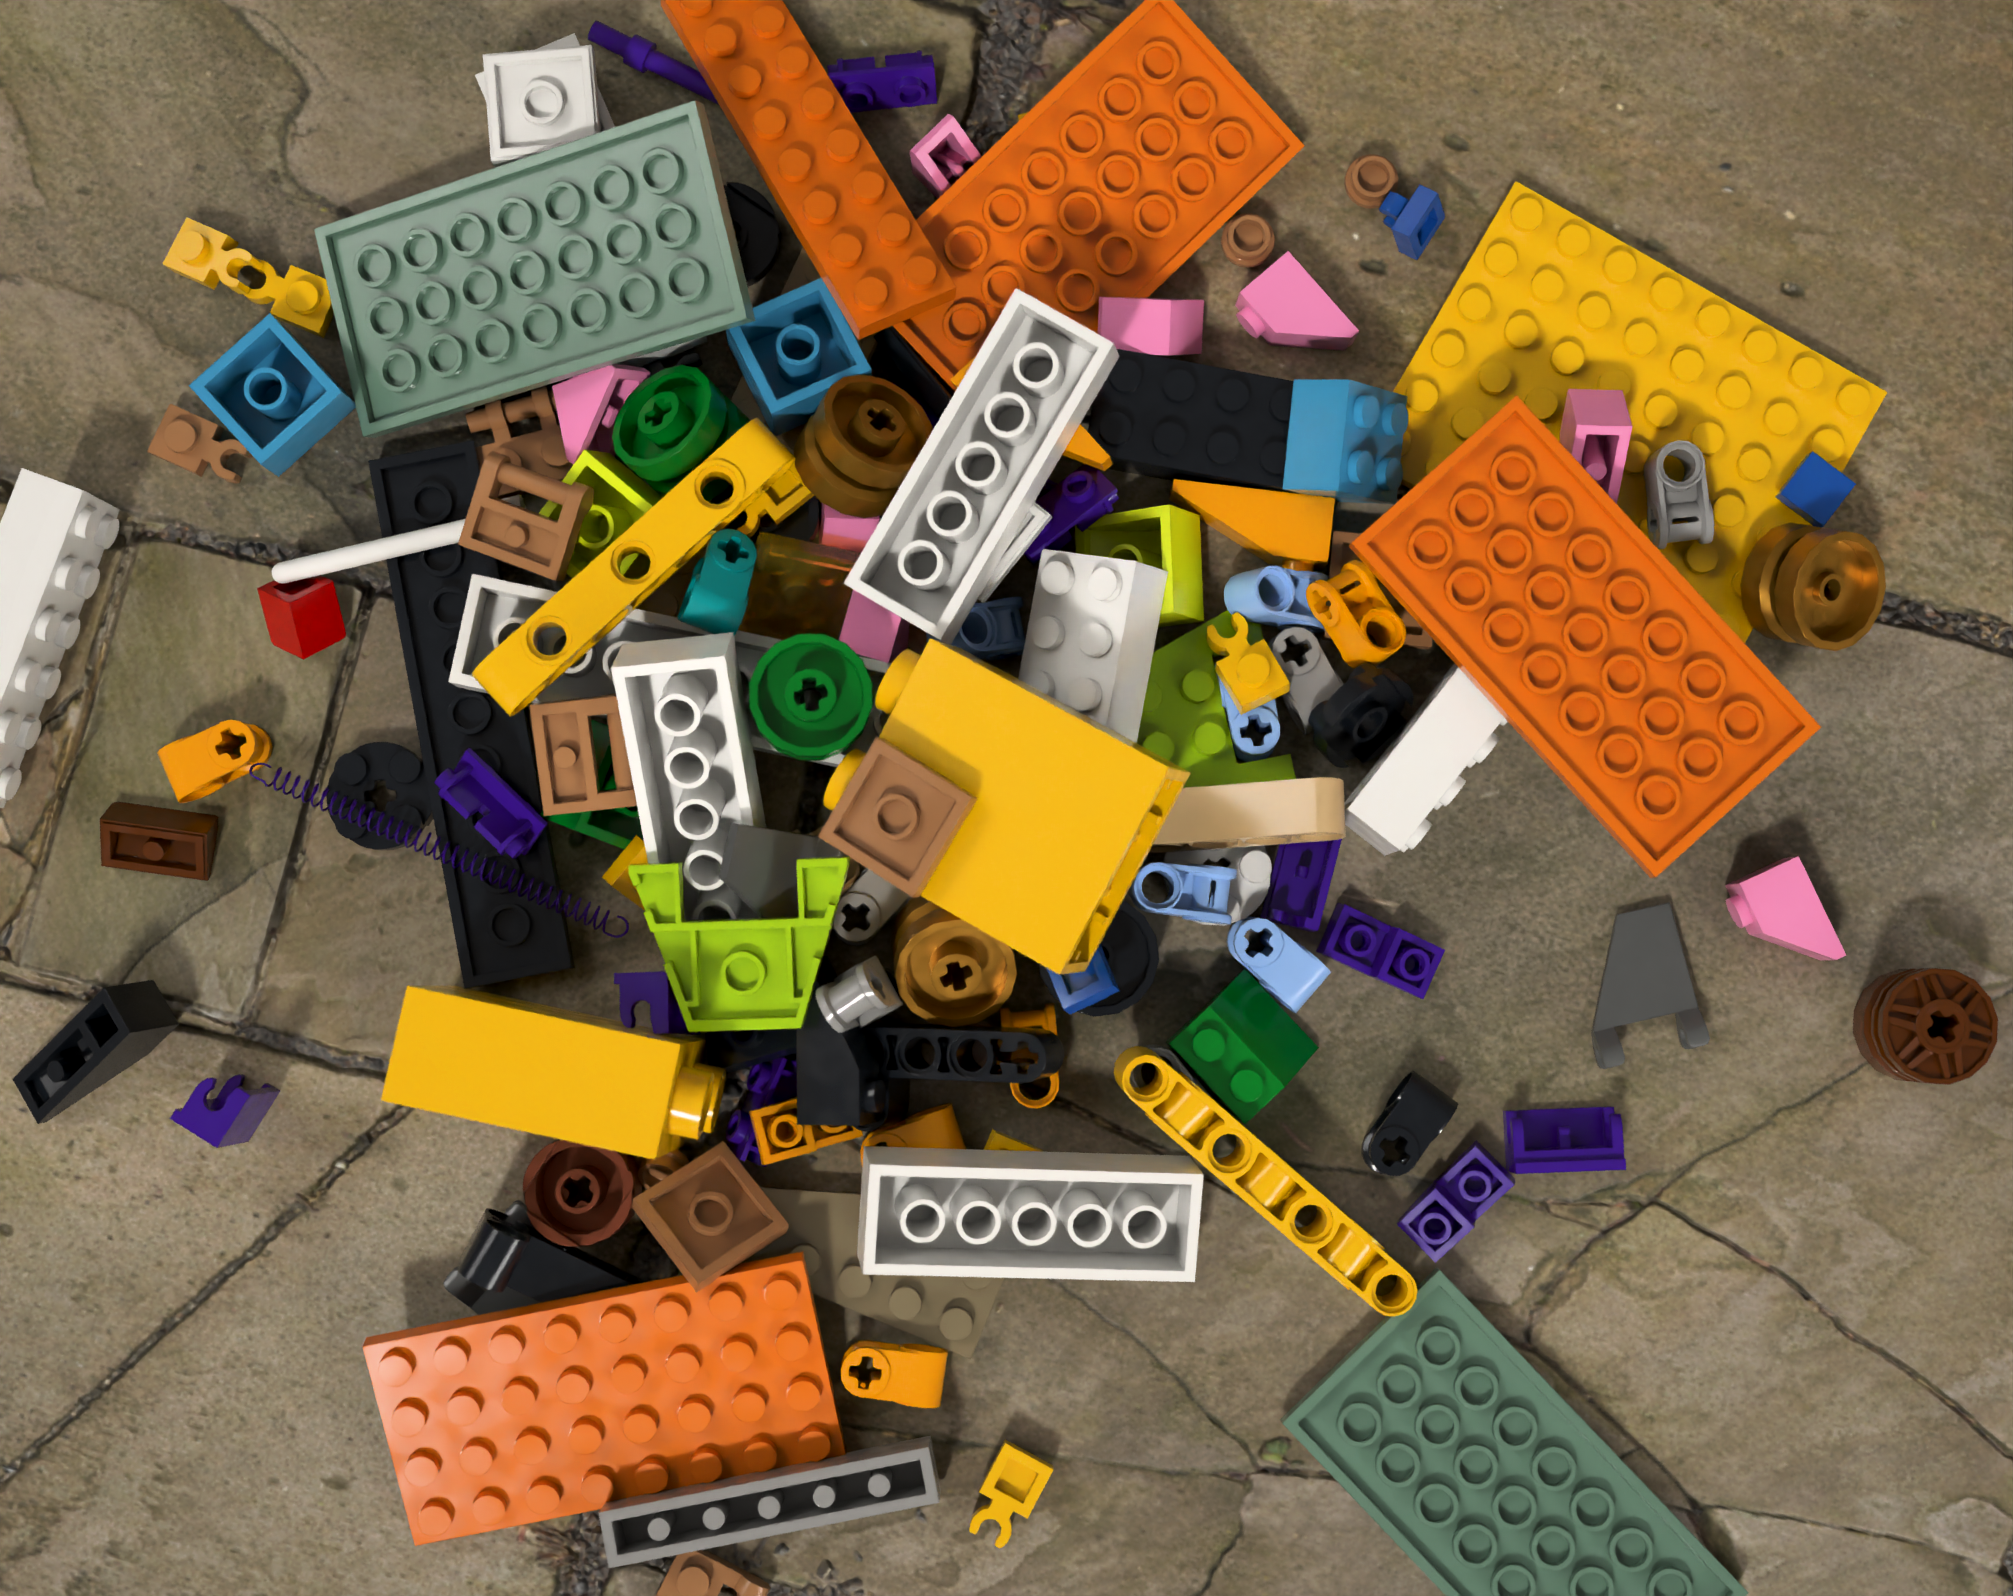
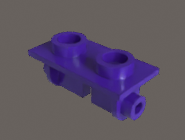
(904, 82)
(1074, 501)
(507, 820)
(767, 1085)

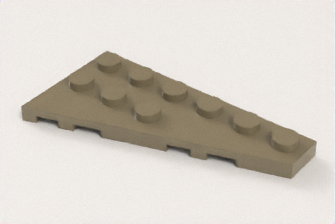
(933, 1308)

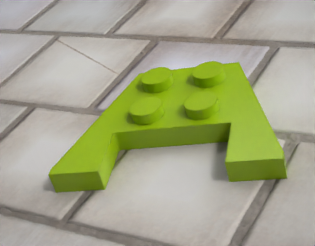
(1186, 714)
(742, 969)

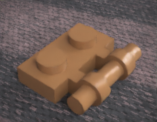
(536, 451)

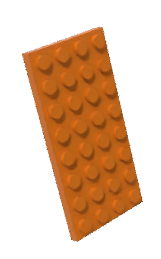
(1100, 184)
(1584, 637)
(604, 1398)

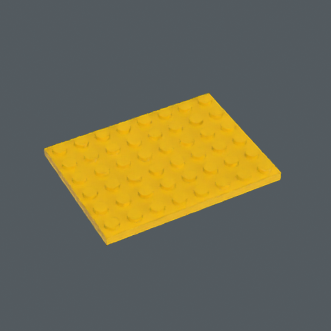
(1575, 308)

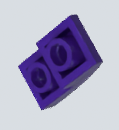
(1380, 950)
(1455, 1201)

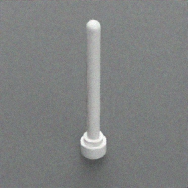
(373, 550)

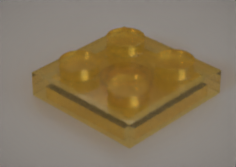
(797, 588)

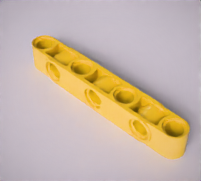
(603, 597)
(1266, 1182)

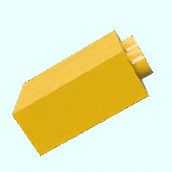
(1057, 808)
(551, 1071)

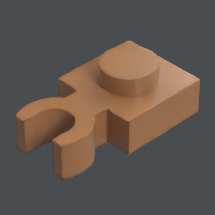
(194, 443)

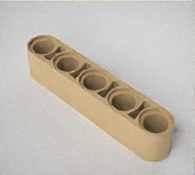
(1254, 815)

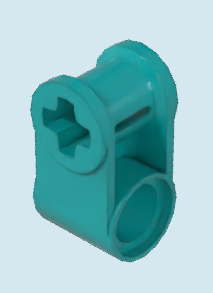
(720, 584)

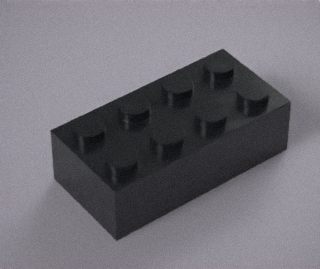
(1193, 422)

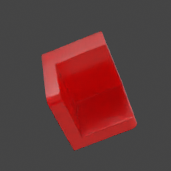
(302, 615)

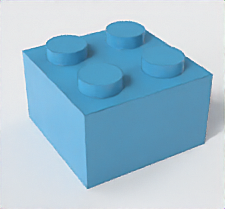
(795, 354)
(273, 395)
(1345, 441)

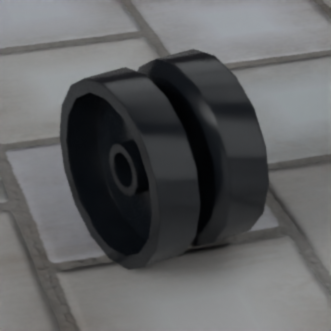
(1132, 960)

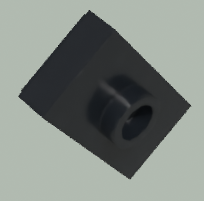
(913, 371)
(748, 1047)

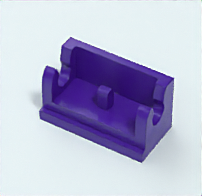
(1300, 884)
(657, 991)
(228, 1117)
(1563, 1140)

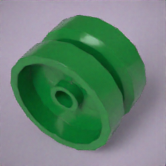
(674, 426)
(802, 665)

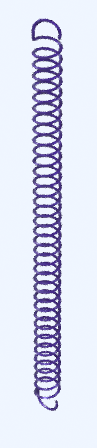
(575, 909)

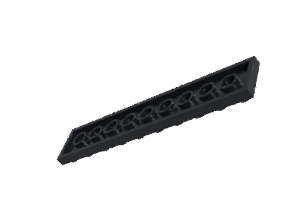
(494, 930)

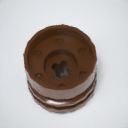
(1895, 1017)

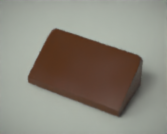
(158, 840)

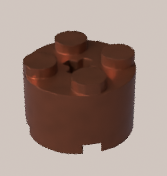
(552, 1197)

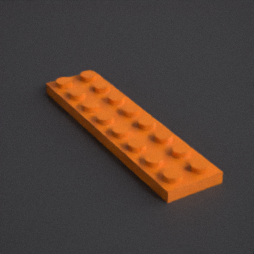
(814, 160)

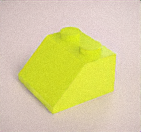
(1160, 538)

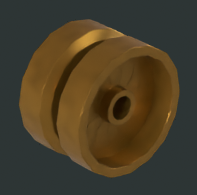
(861, 445)
(1813, 586)
(948, 966)

